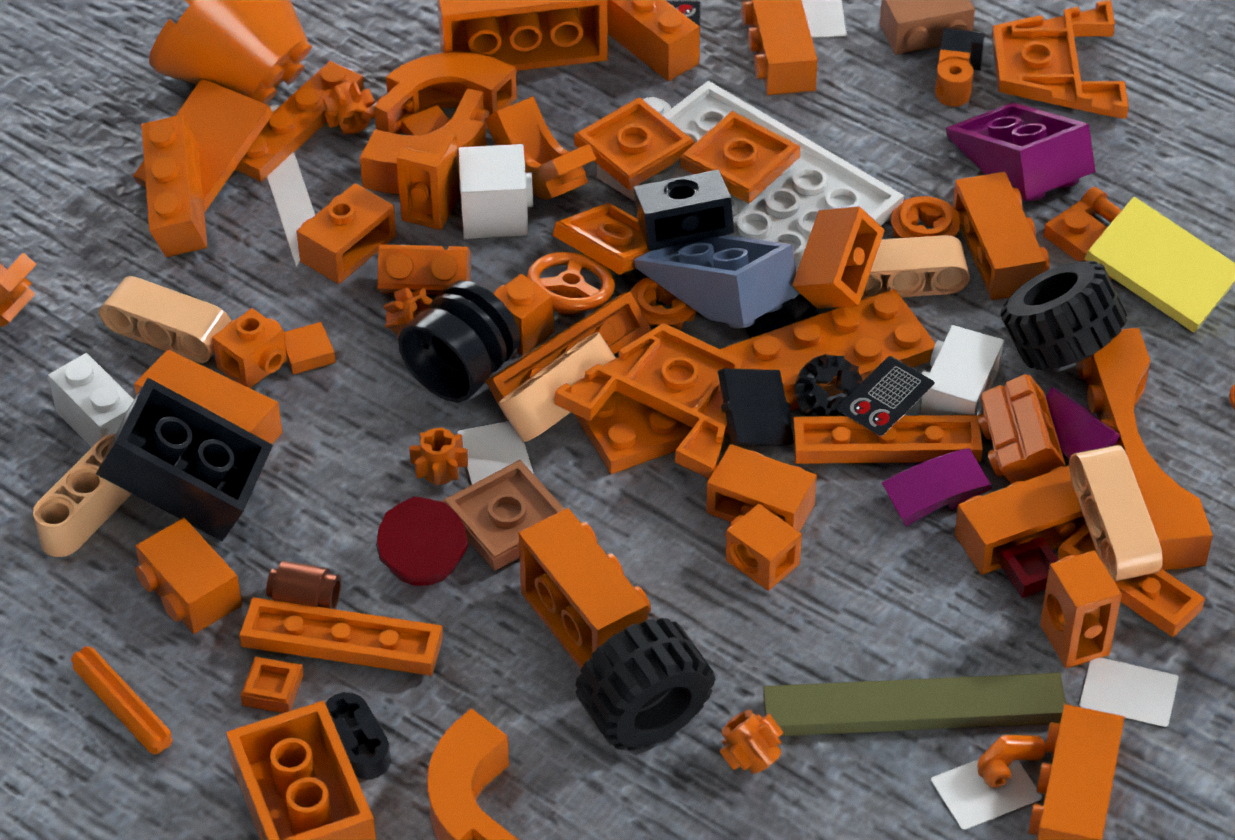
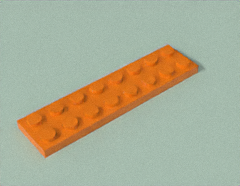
(865, 334)

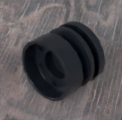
(459, 341)

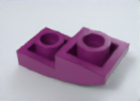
(1076, 427)
(935, 483)

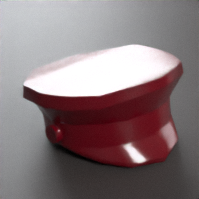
(421, 541)

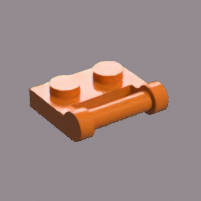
(1076, 229)

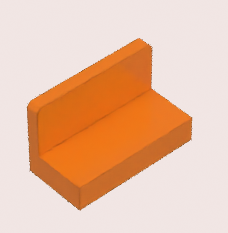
(429, 184)

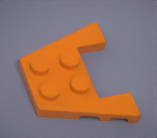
(1041, 62)
(671, 376)

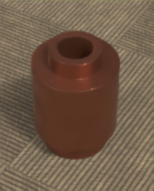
(304, 585)

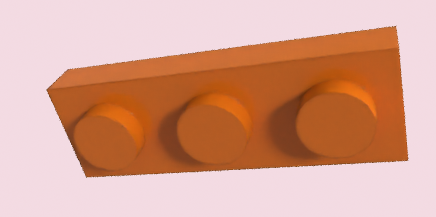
(1153, 596)

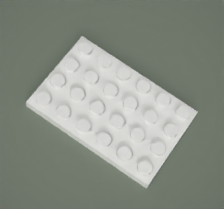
(790, 203)

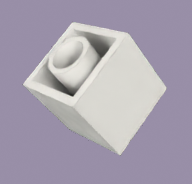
(494, 191)

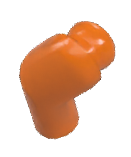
(1007, 748)

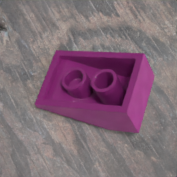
(1029, 145)

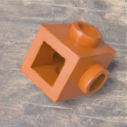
(250, 348)

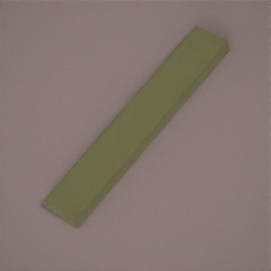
(916, 704)

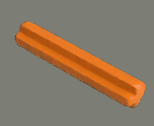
(122, 700)

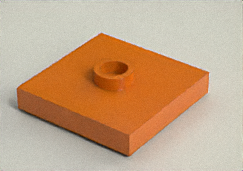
(634, 143)
(743, 153)
(605, 236)

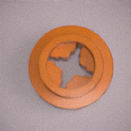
(929, 210)
(645, 295)

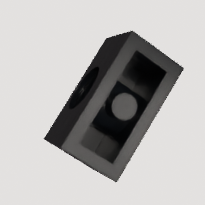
(684, 209)

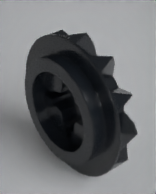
(823, 369)

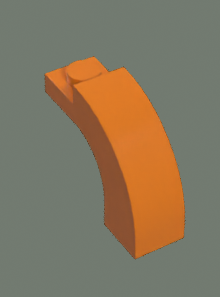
(443, 81)
(379, 156)
(551, 165)
(459, 769)

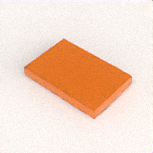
(225, 130)

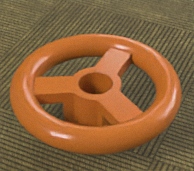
(569, 289)

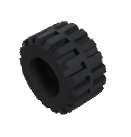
(1064, 315)
(644, 684)

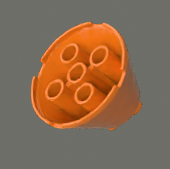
(234, 45)

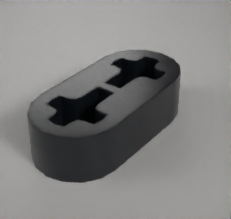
(365, 731)

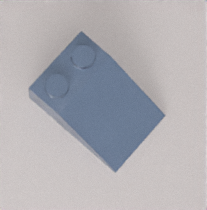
(725, 276)

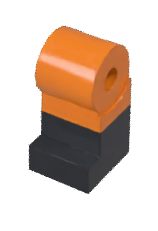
(958, 57)

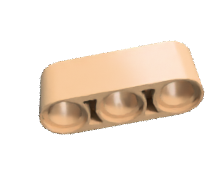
(918, 267)
(163, 318)
(532, 404)
(77, 504)
(1115, 512)

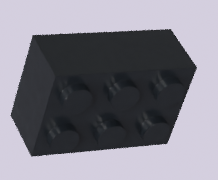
(185, 459)

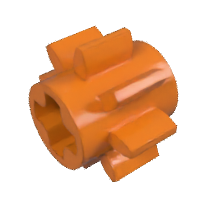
(349, 108)
(405, 308)
(438, 456)
(751, 741)

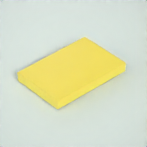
(1163, 264)

